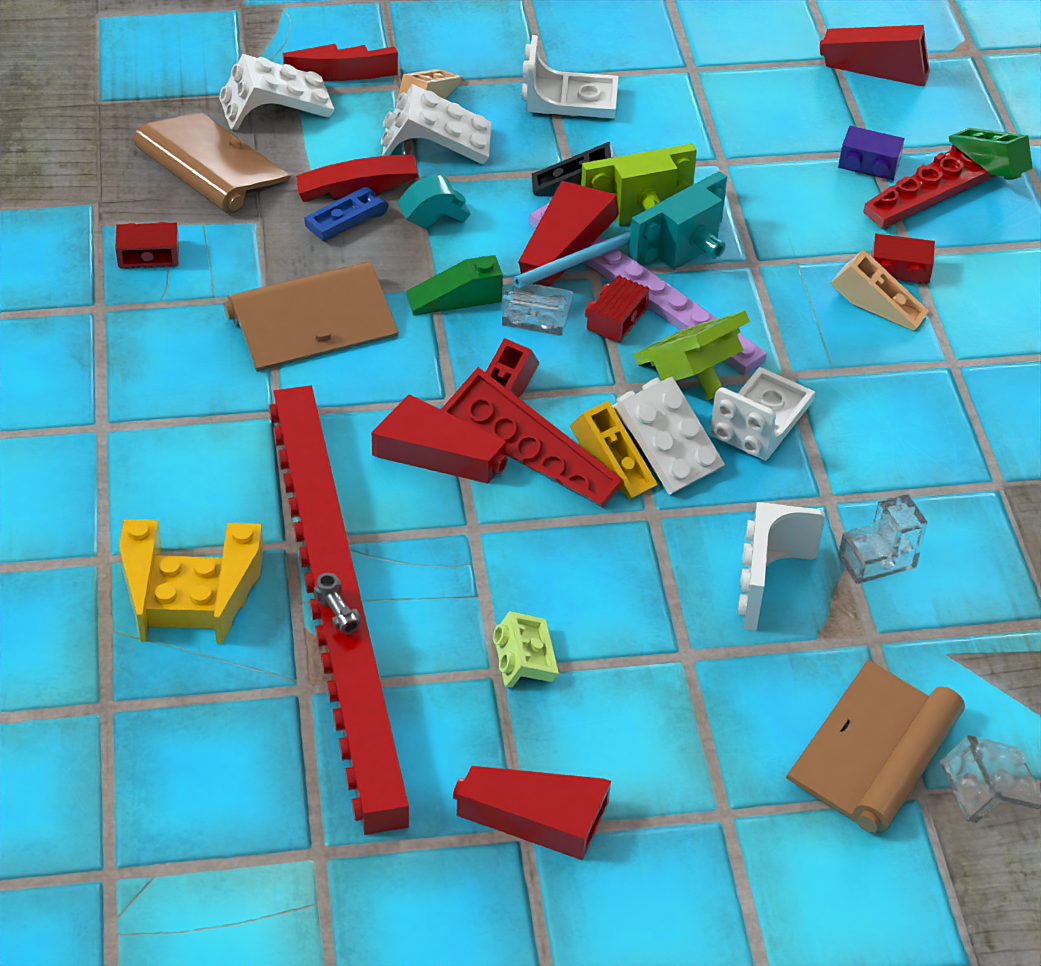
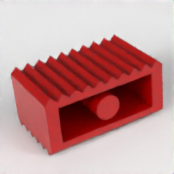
(147, 244)
(904, 257)
(617, 308)

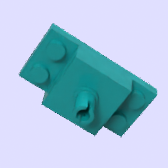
(681, 225)

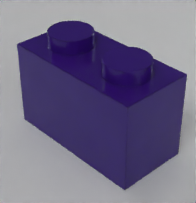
(871, 153)

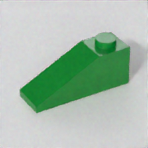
(995, 151)
(461, 286)

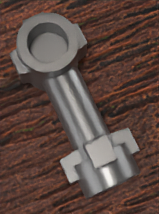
(327, 595)

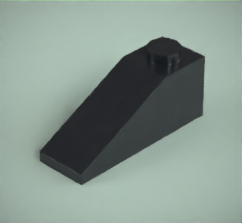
(570, 170)

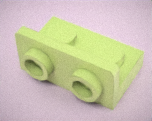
(524, 649)

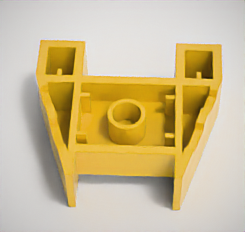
(186, 588)

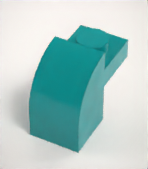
(429, 199)

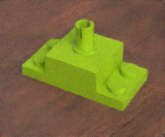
(642, 177)
(696, 351)

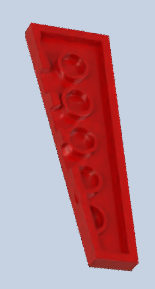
(930, 184)
(532, 438)

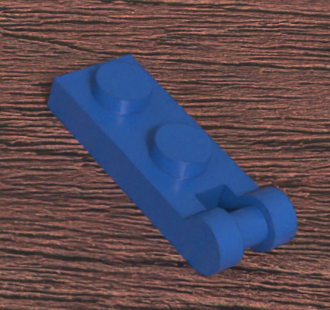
(345, 213)

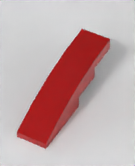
(346, 63)
(349, 176)

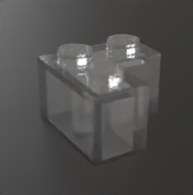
(888, 544)

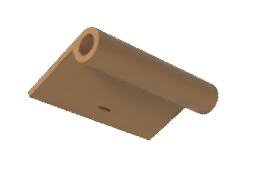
(208, 158)
(312, 315)
(882, 752)

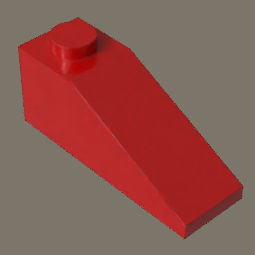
(513, 366)

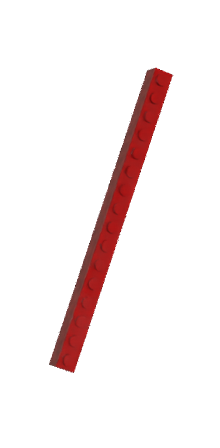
(349, 658)

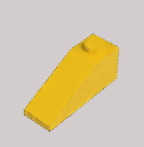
(607, 440)

